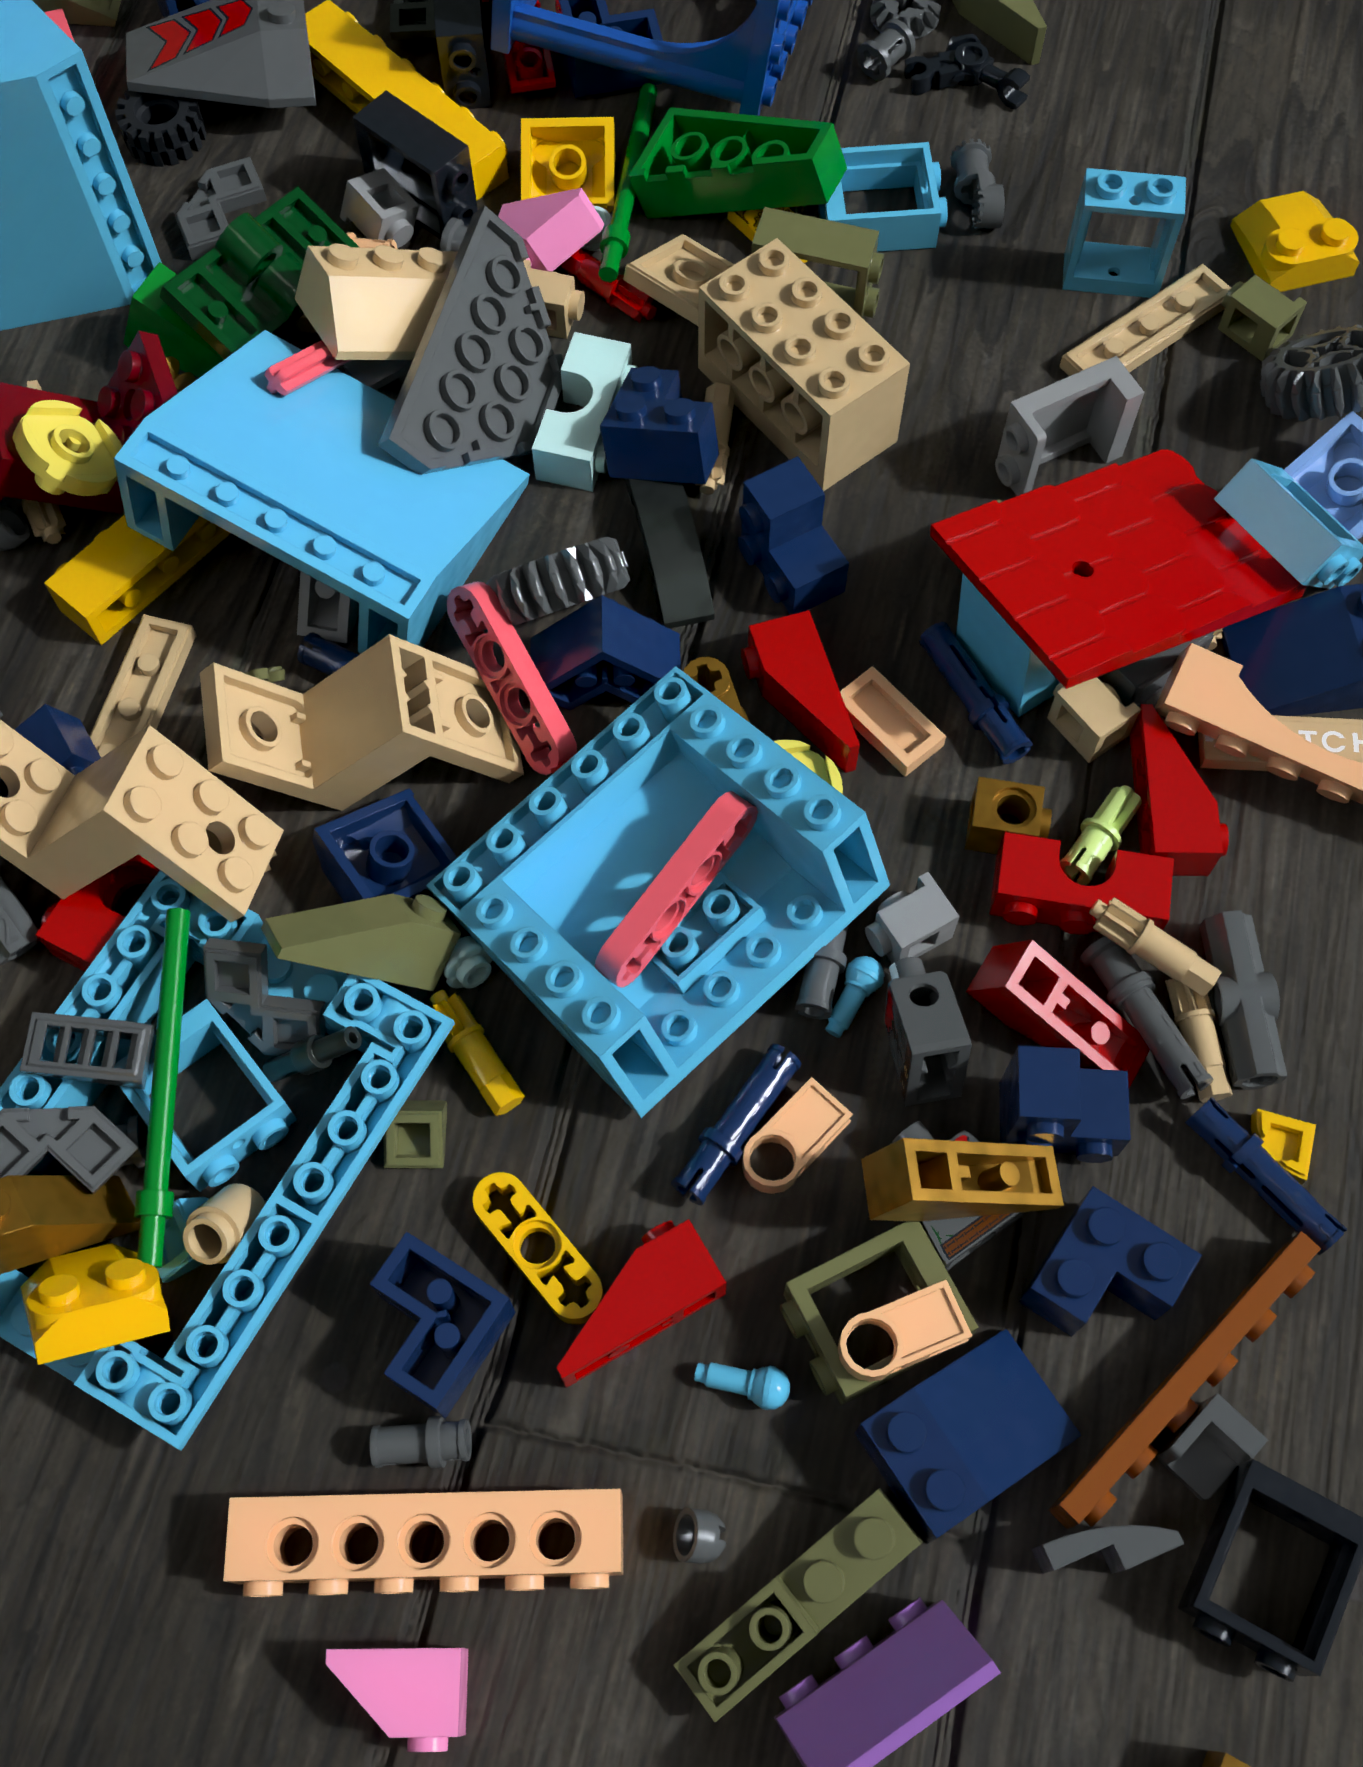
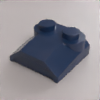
(382, 850)

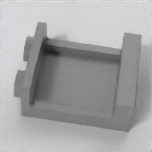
(1081, 409)

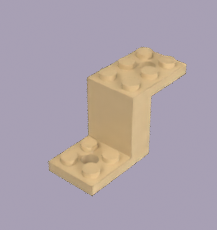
(355, 725)
(130, 803)

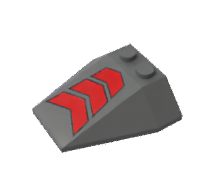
(226, 54)

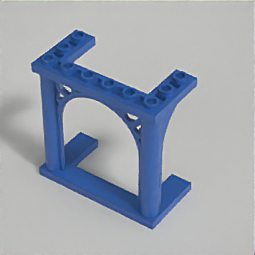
(732, 68)

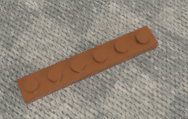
(1171, 1401)

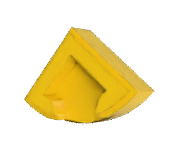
(1286, 1140)

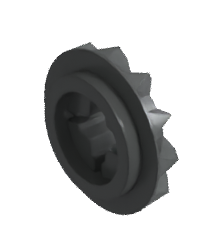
(920, 18)

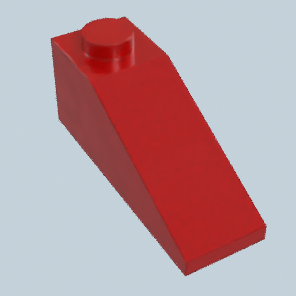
(800, 684)
(1176, 808)
(1055, 1008)
(653, 1291)

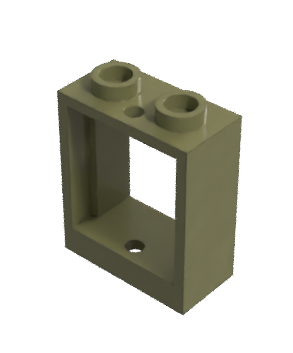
(831, 245)
(803, 1317)

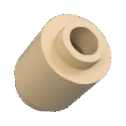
(221, 1223)

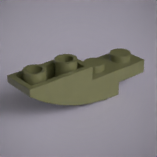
(797, 1604)

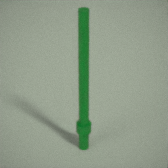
(616, 236)
(155, 1202)

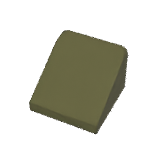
(417, 1135)

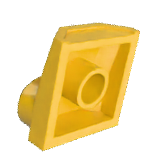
(569, 156)
(1296, 241)
(92, 1302)

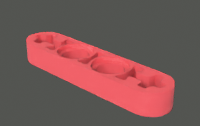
(516, 674)
(676, 889)

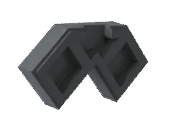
(219, 192)
(239, 985)
(73, 1135)

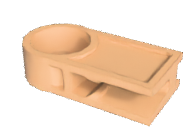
(802, 1126)
(918, 1326)

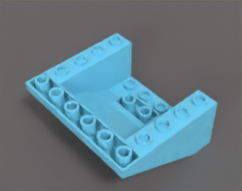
(66, 200)
(314, 488)
(598, 832)

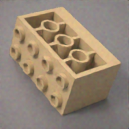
(801, 363)

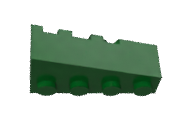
(735, 164)

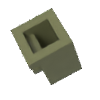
(1259, 316)

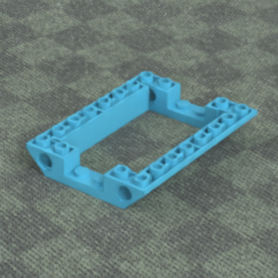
(124, 985)

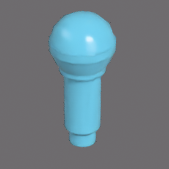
(862, 977)
(764, 1386)

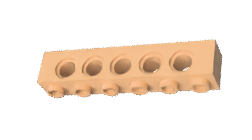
(262, 1525)

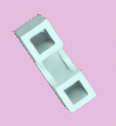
(571, 443)

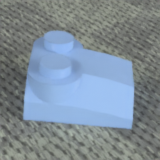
(1334, 472)

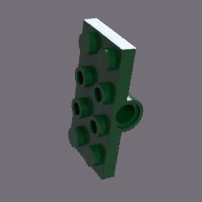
(252, 273)

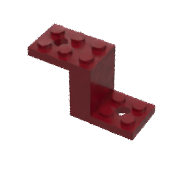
(133, 392)

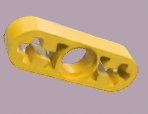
(498, 1223)

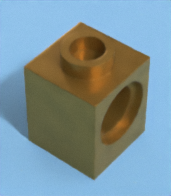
(1000, 797)

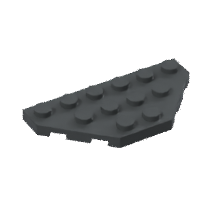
(482, 361)

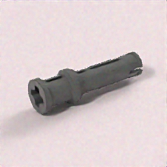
(1132, 991)

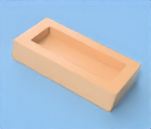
(891, 722)

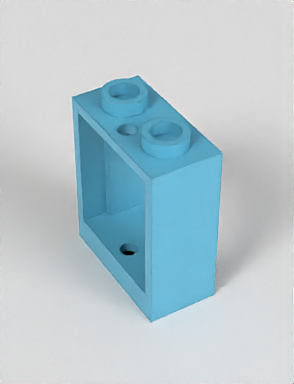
(893, 168)
(1137, 268)
(1291, 525)
(200, 1033)

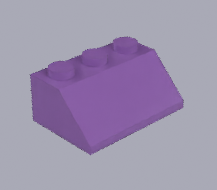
(885, 1689)

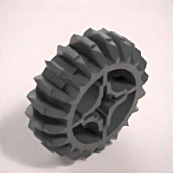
(1315, 375)
(561, 580)

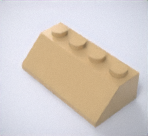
(371, 298)

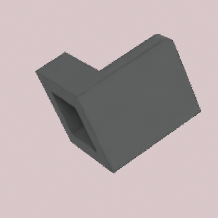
(1210, 1446)

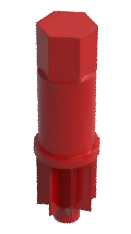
(616, 293)

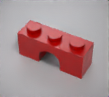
(1035, 889)
(86, 920)

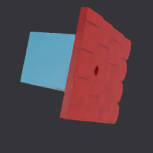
(1102, 575)

